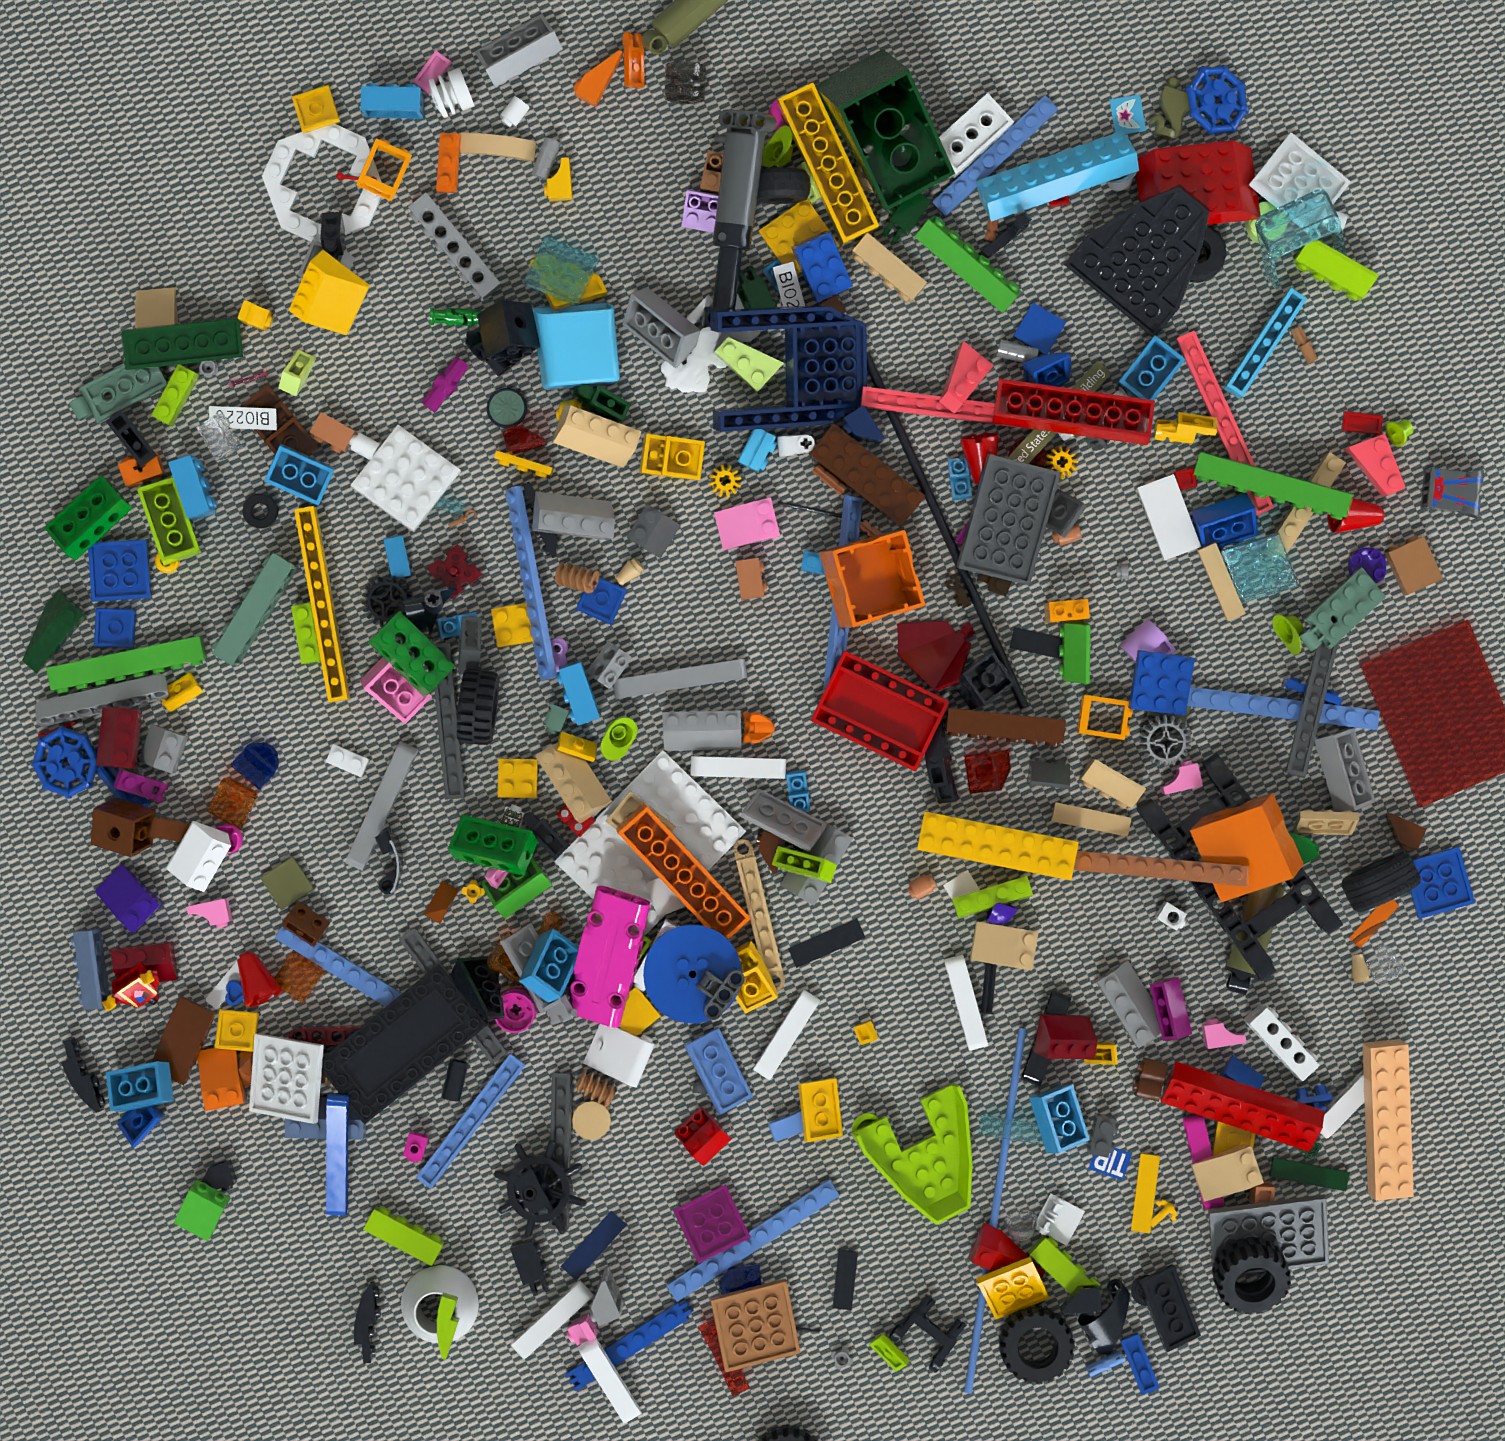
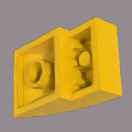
(672, 457)
(758, 984)

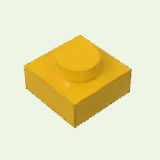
(865, 1032)

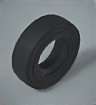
(248, 514)

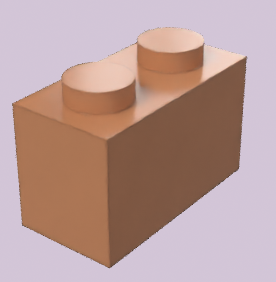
(332, 432)
(750, 578)

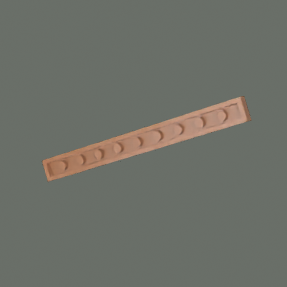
(1162, 868)

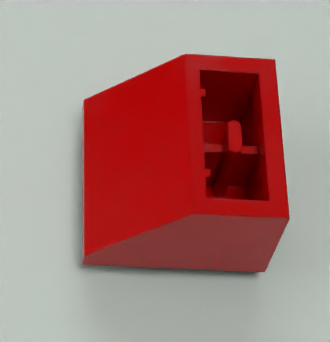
(702, 1136)

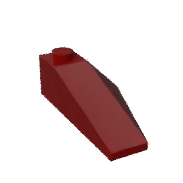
(996, 1250)

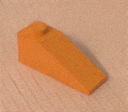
(595, 82)

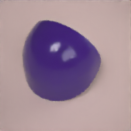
(1000, 913)

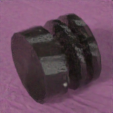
(685, 79)

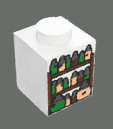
(513, 816)

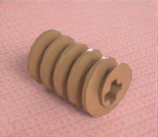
(576, 578)
(596, 1088)

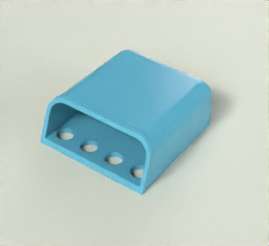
(577, 345)

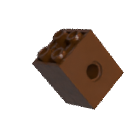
(122, 827)

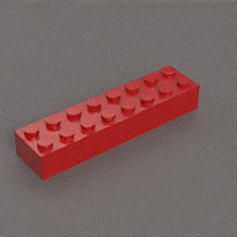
(1073, 411)
(1242, 1106)

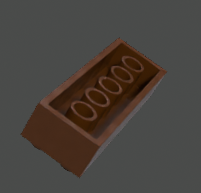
(866, 475)
(1004, 725)

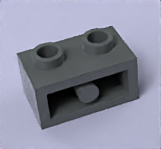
(1102, 1135)

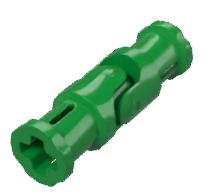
(454, 316)

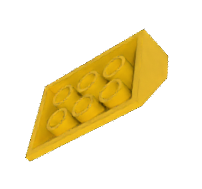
(329, 295)

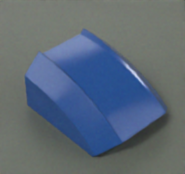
(1048, 369)

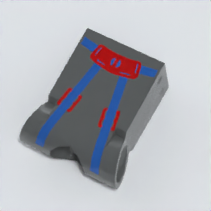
(1452, 491)

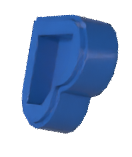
(234, 993)

